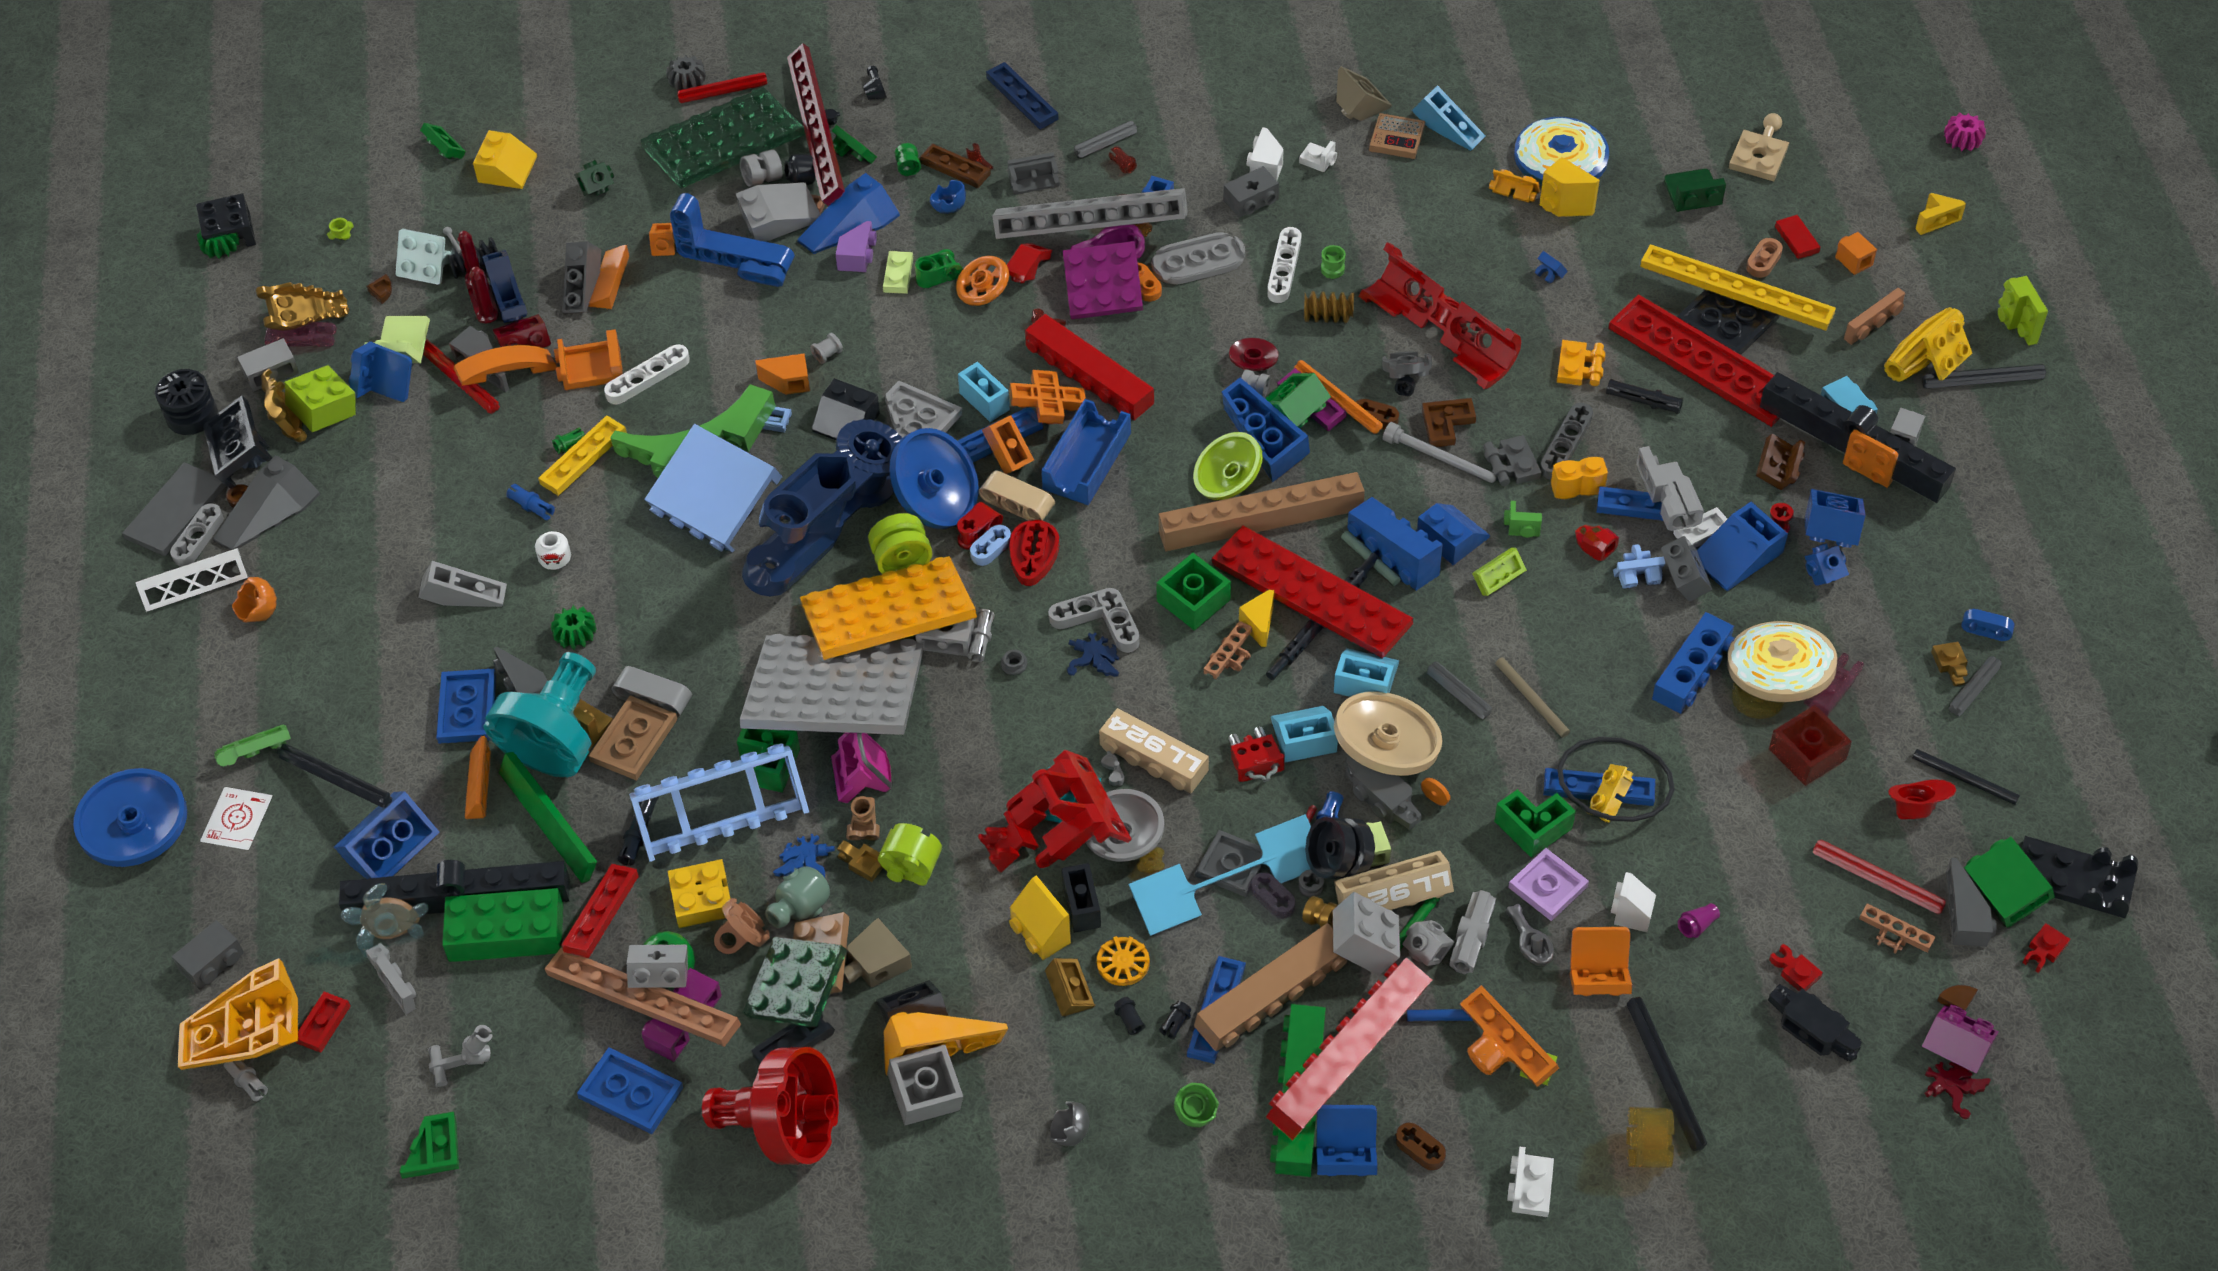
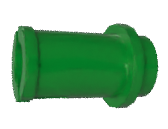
(567, 441)

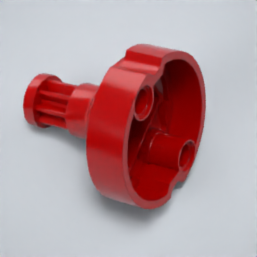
(787, 1106)

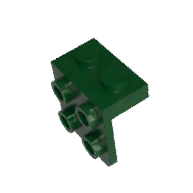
(1694, 189)

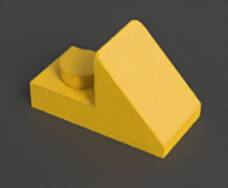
(1939, 213)

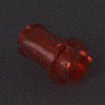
(1126, 163)

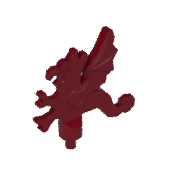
(1951, 1083)

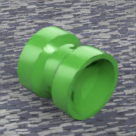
(1333, 261)

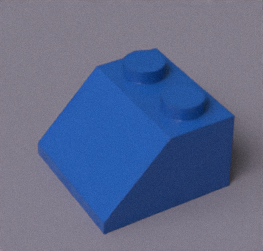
(1453, 530)

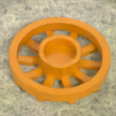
(1123, 961)

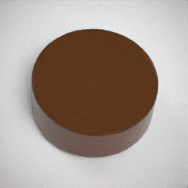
(234, 495)

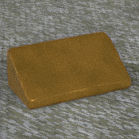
(1069, 986)

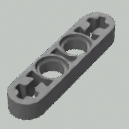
(1563, 440)

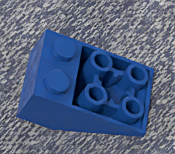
(1741, 546)

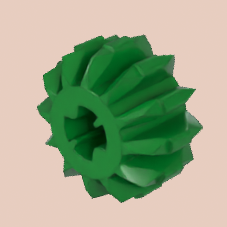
(218, 245)
(573, 627)

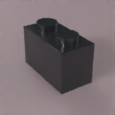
(1081, 897)

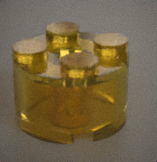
(1650, 1137)

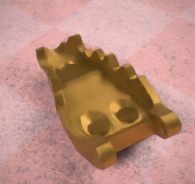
(296, 305)
(278, 411)

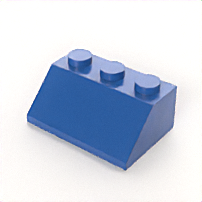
(387, 838)

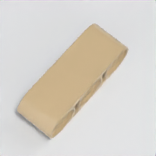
(1016, 496)

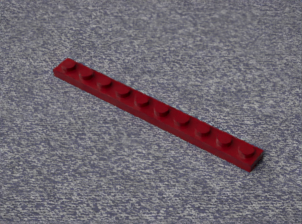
(815, 125)

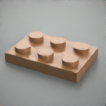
(633, 737)
(826, 929)

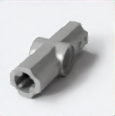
(1472, 932)

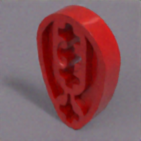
(1044, 557)

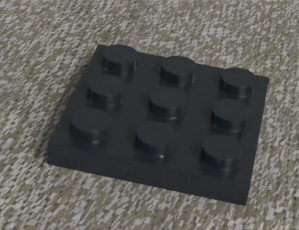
(1728, 320)

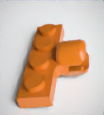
(1504, 1040)

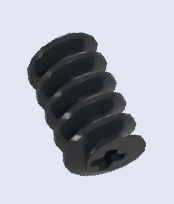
(457, 262)

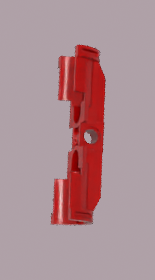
(1395, 297)

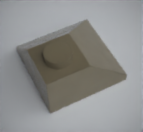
(1358, 96)

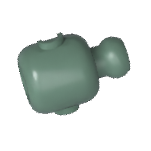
(798, 897)

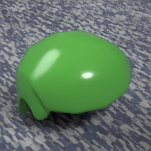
(1195, 1105)

